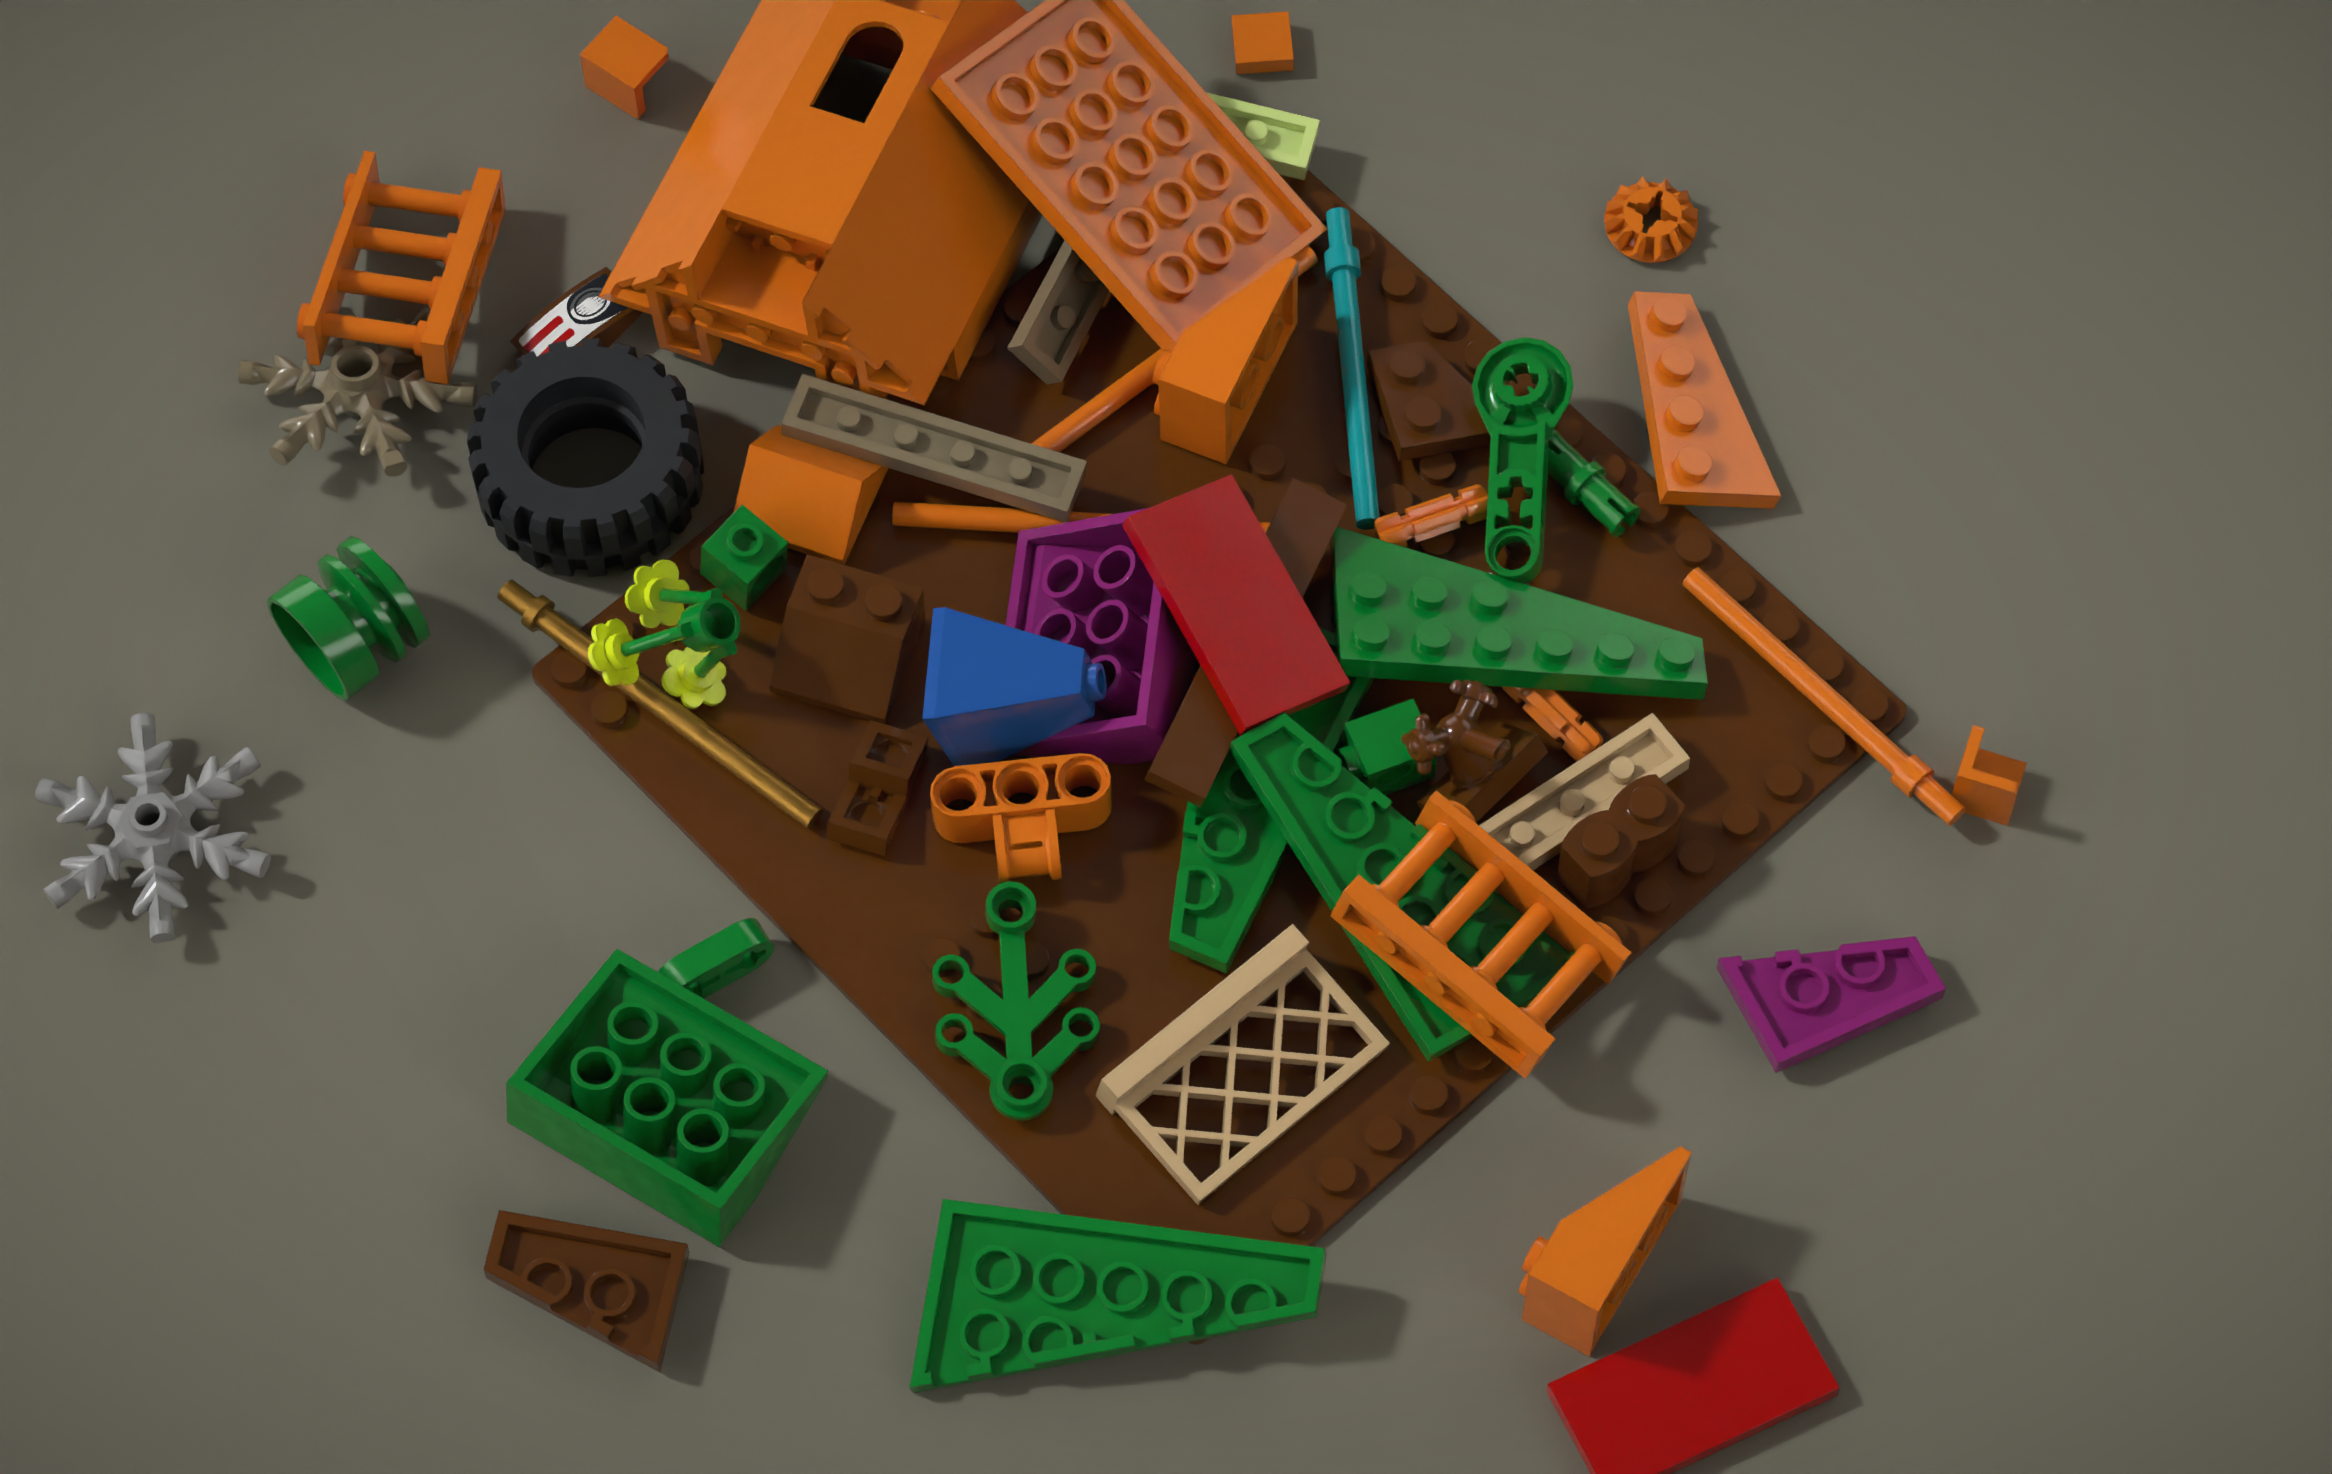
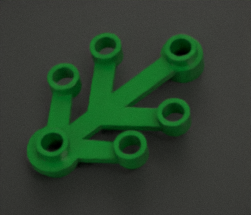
(1016, 1014)

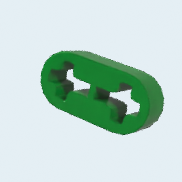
(720, 958)

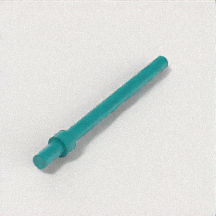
(1343, 269)

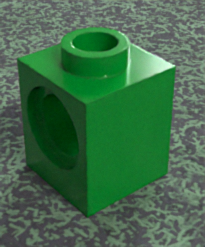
(743, 557)
(1375, 750)

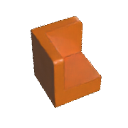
(621, 63)
(1987, 781)

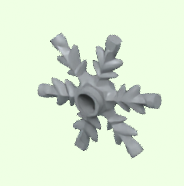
(152, 828)

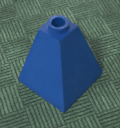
(1002, 687)

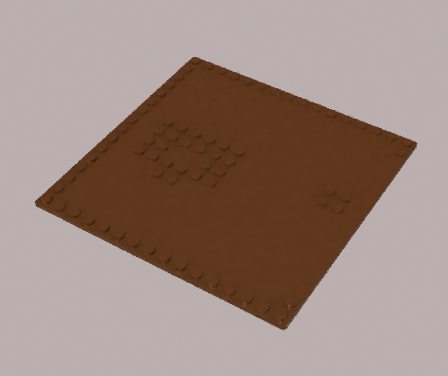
(886, 919)

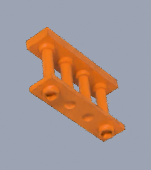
(448, 297)
(1467, 991)

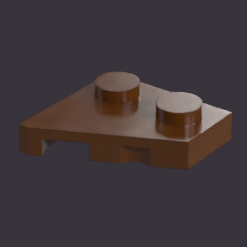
(1424, 401)

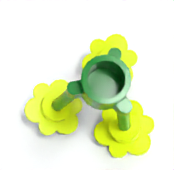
(704, 628)

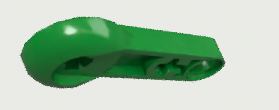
(1520, 442)

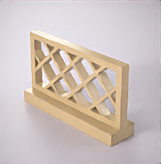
(1205, 1024)

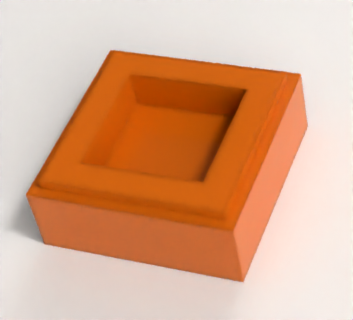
(1262, 42)

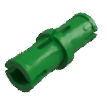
(1586, 485)

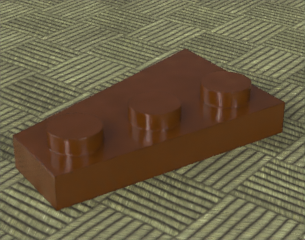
(592, 1278)

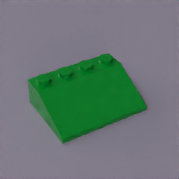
(664, 1096)

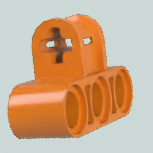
(1022, 832)

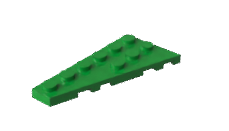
(1447, 622)
(1352, 830)
(1236, 847)
(1062, 1289)

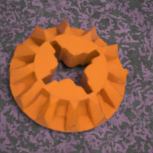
(1667, 237)

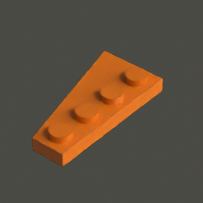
(1693, 417)

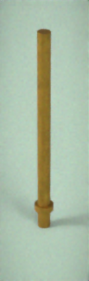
(540, 615)

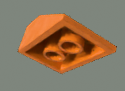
(1225, 364)
(1597, 1253)

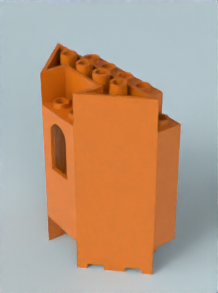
(828, 233)

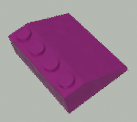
(1094, 592)

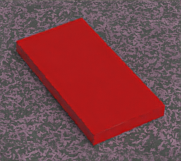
(1235, 604)
(1694, 1386)

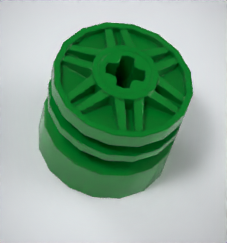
(359, 610)

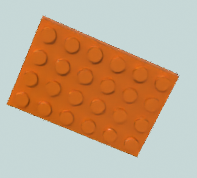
(1128, 160)

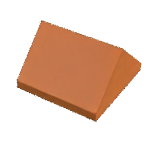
(808, 493)

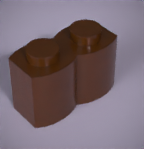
(1616, 842)

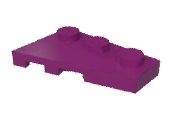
(1829, 997)

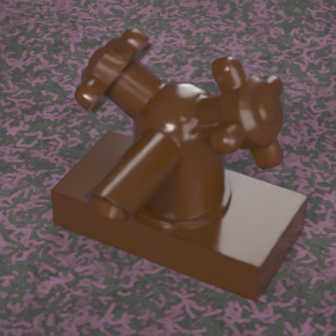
(1478, 762)

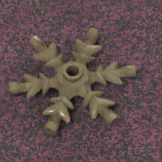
(354, 385)

